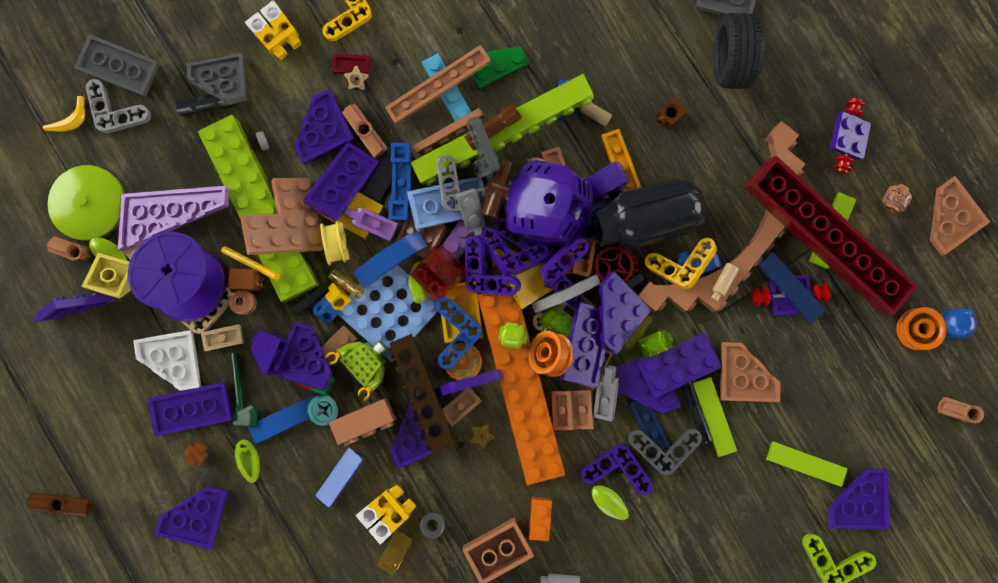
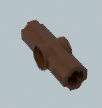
(497, 190)
(49, 503)

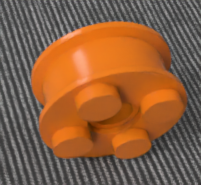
(933, 324)
(550, 354)

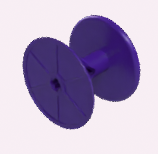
(176, 276)

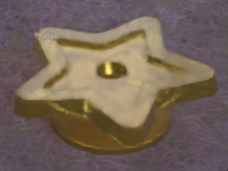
(482, 441)

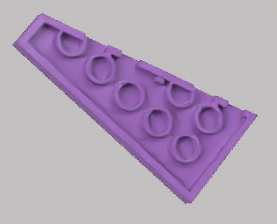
(163, 211)

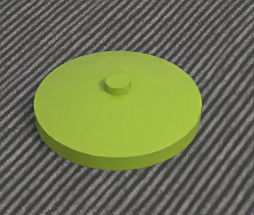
(85, 202)

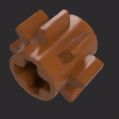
(195, 454)

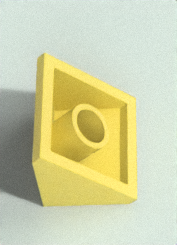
(108, 276)

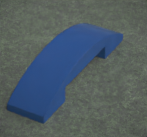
(401, 181)
(389, 258)
(282, 420)

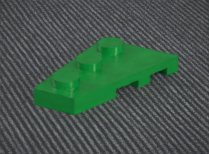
(502, 65)

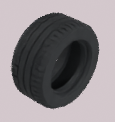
(739, 50)

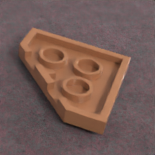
(954, 216)
(745, 376)

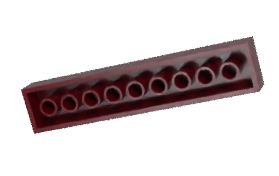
(830, 236)

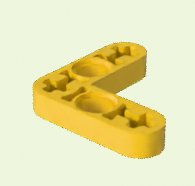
(355, 8)
(682, 271)

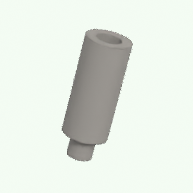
(560, 578)

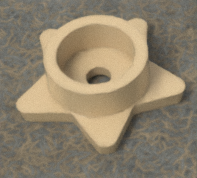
(356, 83)

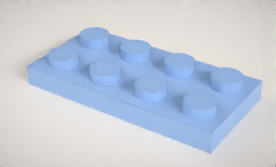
(428, 206)

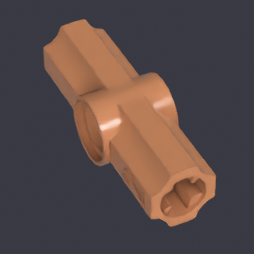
(359, 122)

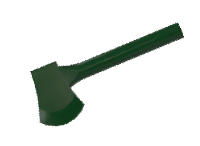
(242, 415)

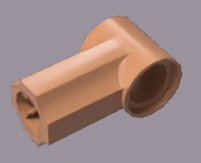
(68, 249)
(960, 410)

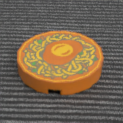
(467, 366)

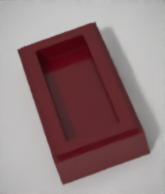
(346, 62)

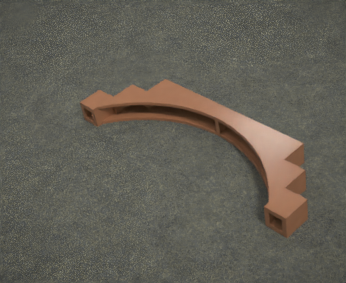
(780, 142)

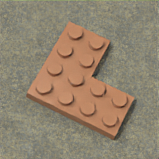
(292, 229)

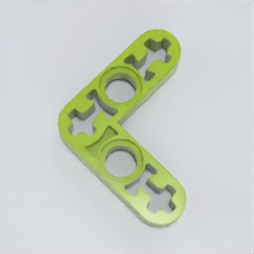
(831, 568)

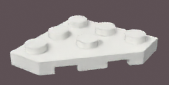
(171, 358)

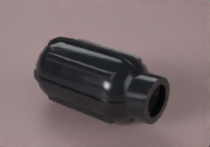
(650, 214)

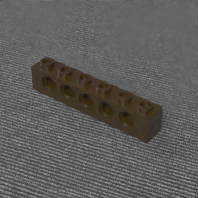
(432, 442)

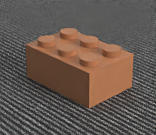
(363, 422)
(497, 551)

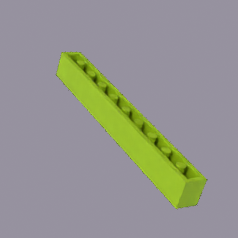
(534, 114)

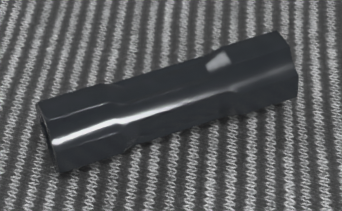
(191, 106)

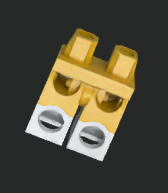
(278, 35)
(392, 510)

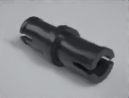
(310, 299)

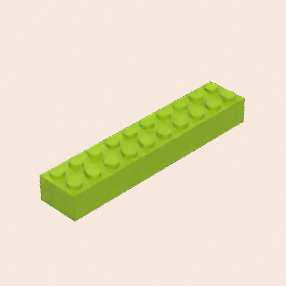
(254, 196)

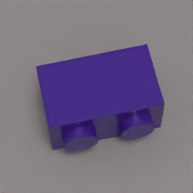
(607, 181)

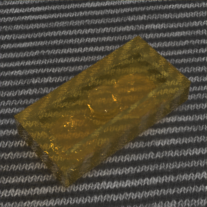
(394, 552)

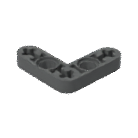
(488, 163)
(669, 455)

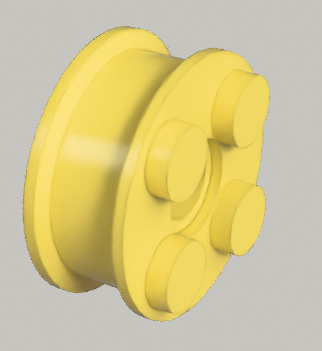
(334, 242)

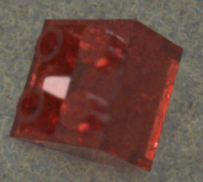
(438, 272)

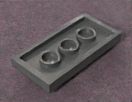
(117, 65)

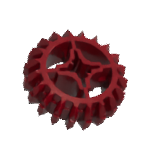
(620, 269)

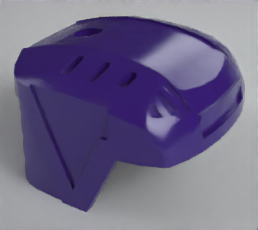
(530, 202)

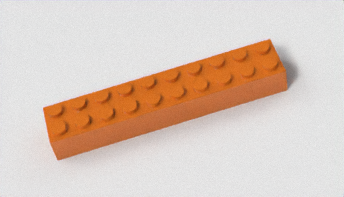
(522, 393)

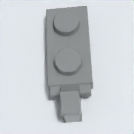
(471, 211)
(606, 395)

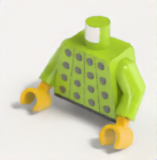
(363, 364)

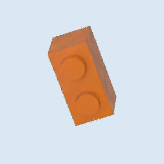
(540, 518)

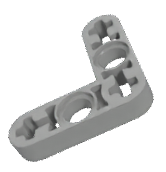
(107, 114)
(447, 193)
(566, 294)

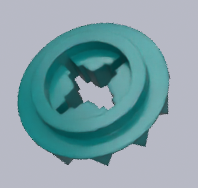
(322, 401)

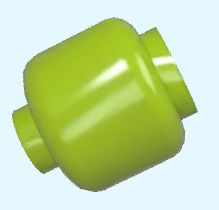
(513, 335)

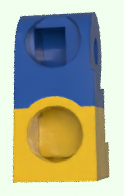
(331, 304)

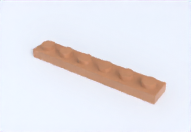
(438, 84)

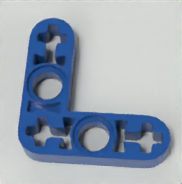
(463, 335)

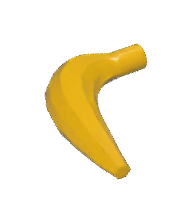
(72, 121)

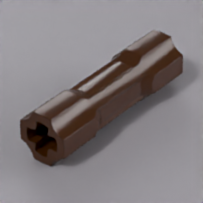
(504, 119)

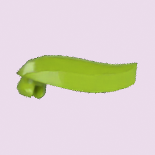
(106, 247)
(417, 290)
(247, 460)
(609, 502)

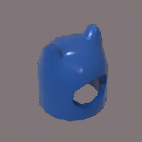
(959, 323)

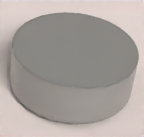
(262, 140)

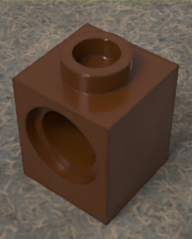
(674, 106)

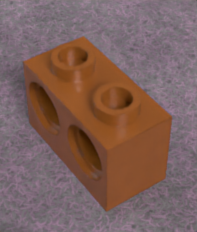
(583, 266)
(246, 280)

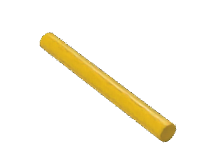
(250, 263)

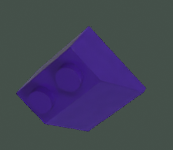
(266, 349)

